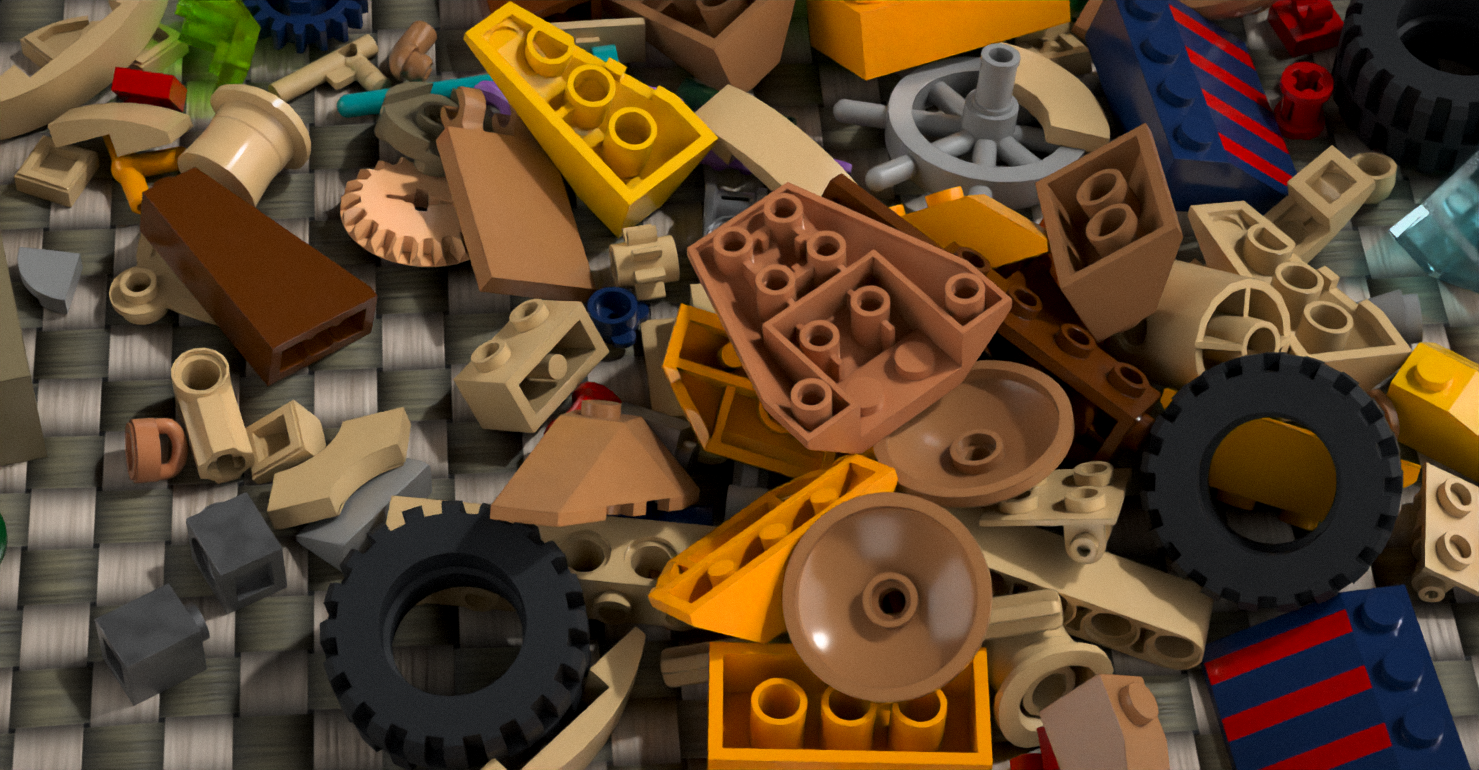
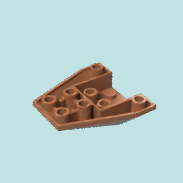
(843, 316)

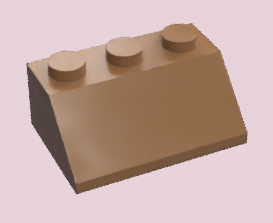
(1112, 232)

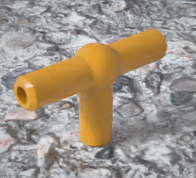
(132, 168)

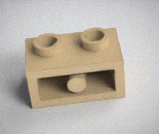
(531, 365)

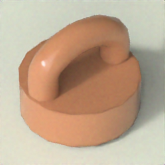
(144, 449)

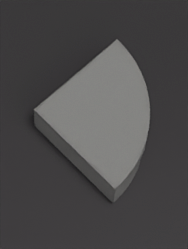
(50, 276)

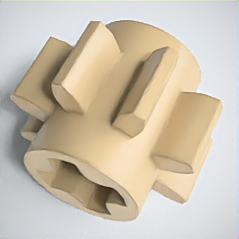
(644, 262)

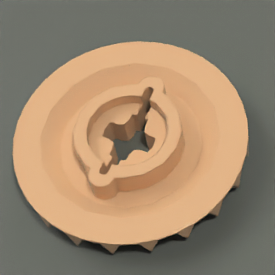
(383, 218)

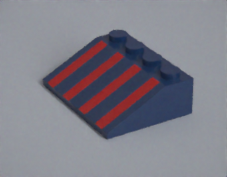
(1197, 98)
(1333, 689)

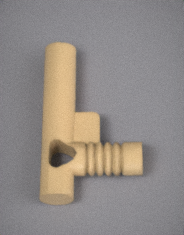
(338, 69)

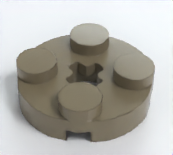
(413, 122)

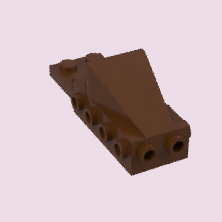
(1045, 333)

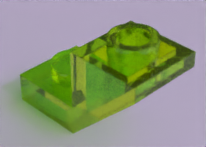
(225, 31)

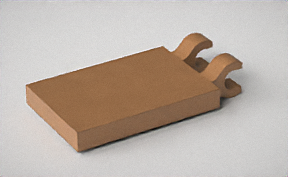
(511, 205)

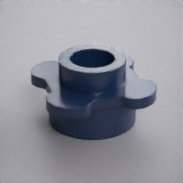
(617, 315)

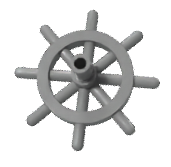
(978, 125)

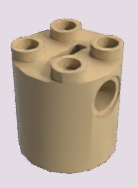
(1202, 323)

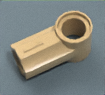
(211, 415)

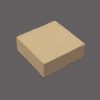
(57, 172)

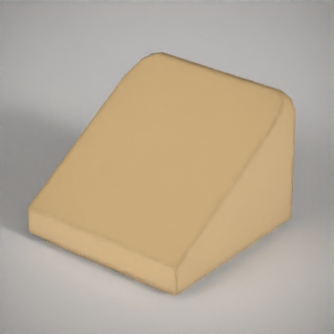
(284, 440)

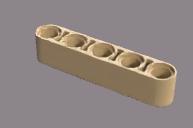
(1103, 601)

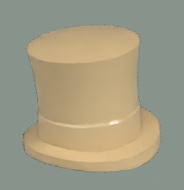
(248, 141)
(1035, 672)

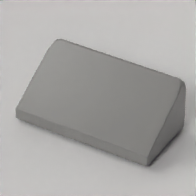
(364, 511)

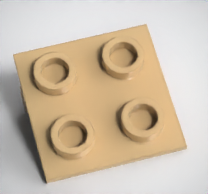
(1078, 499)
(1445, 535)

